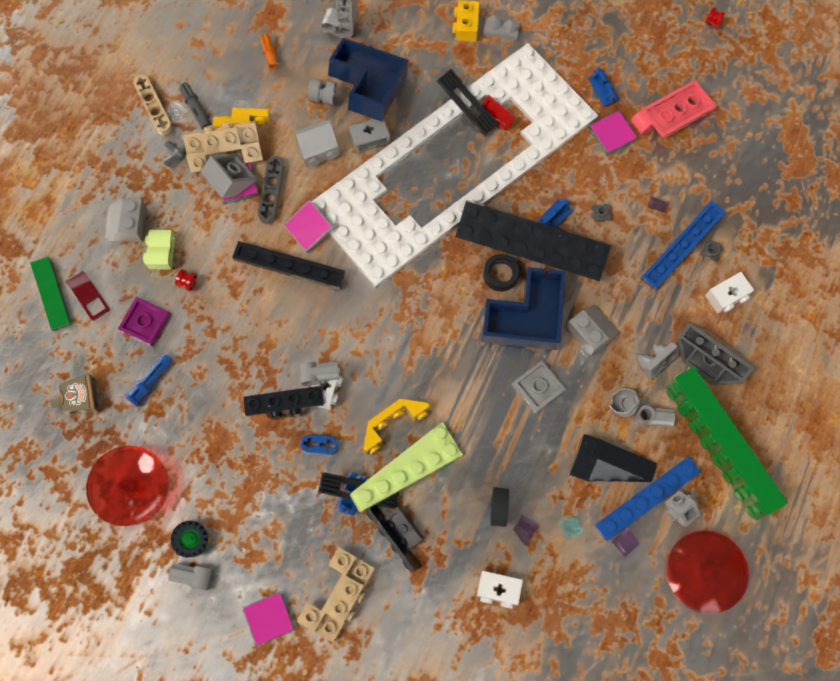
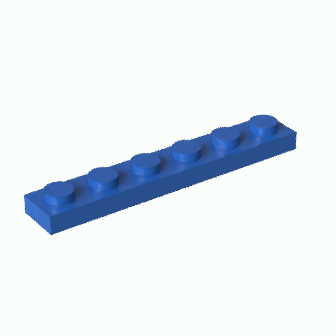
(683, 245)
(647, 499)

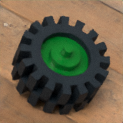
(189, 539)

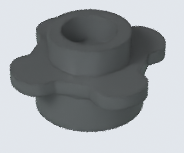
(601, 217)
(715, 247)

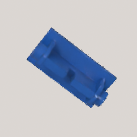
(603, 87)
(556, 213)
(345, 505)

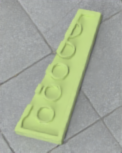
(418, 461)

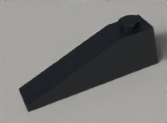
(606, 462)

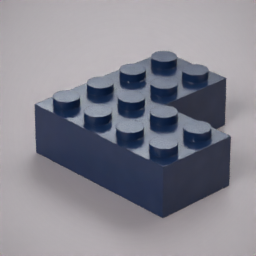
(374, 74)
(533, 322)

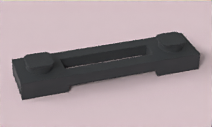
(485, 120)
(331, 484)

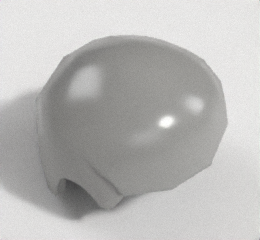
(625, 402)

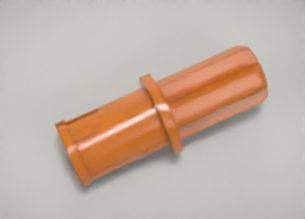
(269, 51)

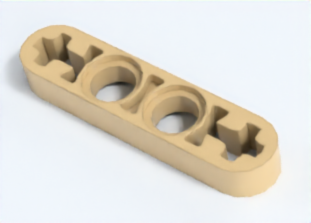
(153, 104)

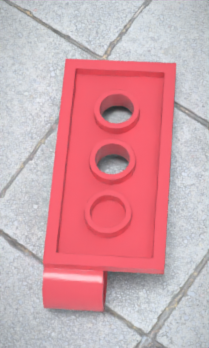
(666, 118)

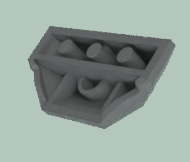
(712, 356)

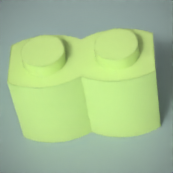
(159, 249)

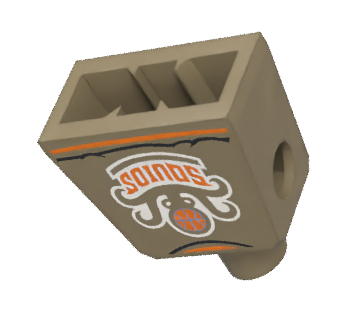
(77, 396)

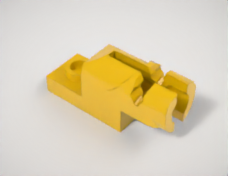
(242, 115)

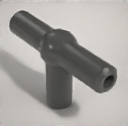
(177, 153)

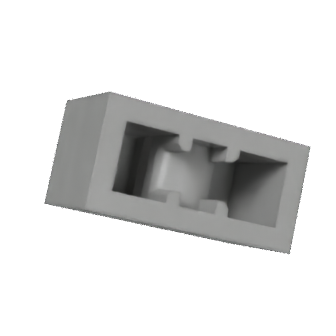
(377, 136)

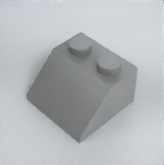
(317, 143)
(228, 174)
(126, 220)
(591, 329)

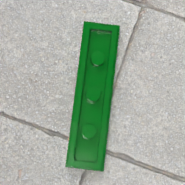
(50, 293)

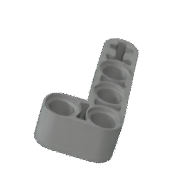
(343, 19)

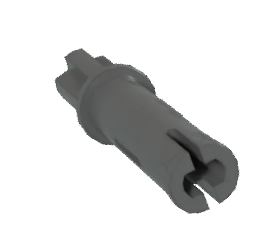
(192, 100)

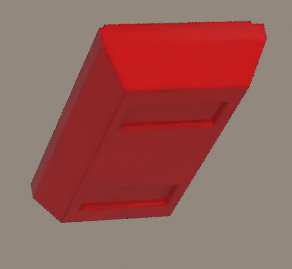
(499, 112)

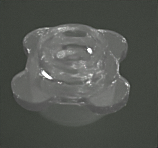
(179, 114)

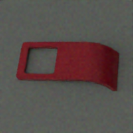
(85, 292)

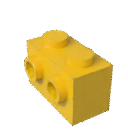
(467, 21)

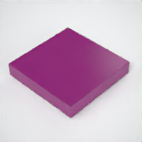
(144, 321)

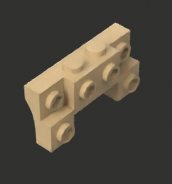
(222, 139)
(342, 599)

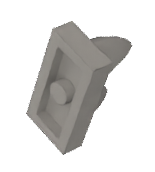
(501, 28)
(664, 357)

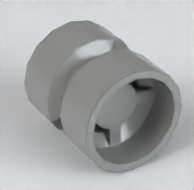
(322, 91)

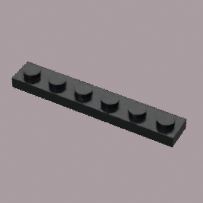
(288, 265)

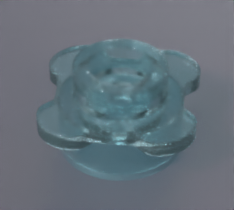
(564, 524)

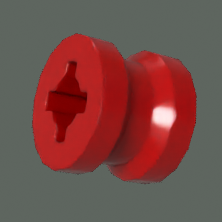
(715, 18)
(186, 280)

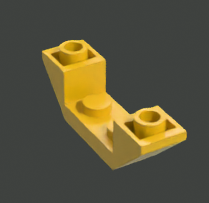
(415, 409)

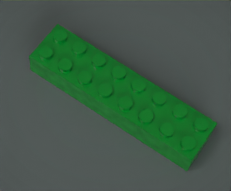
(725, 445)

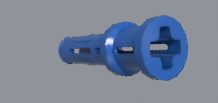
(140, 387)

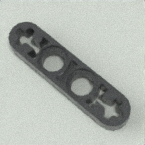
(271, 190)

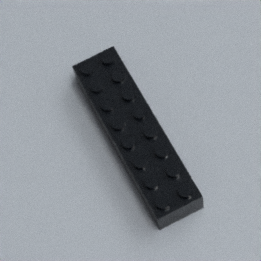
(533, 240)

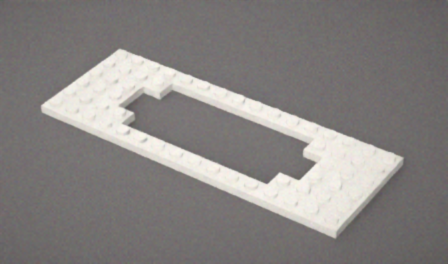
(373, 238)

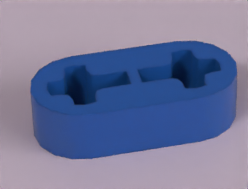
(320, 440)

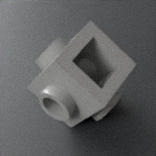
(682, 508)

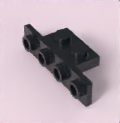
(283, 403)
(399, 532)

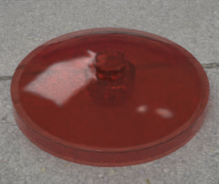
(127, 486)
(707, 572)

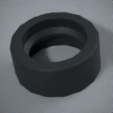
(503, 259)
(499, 507)

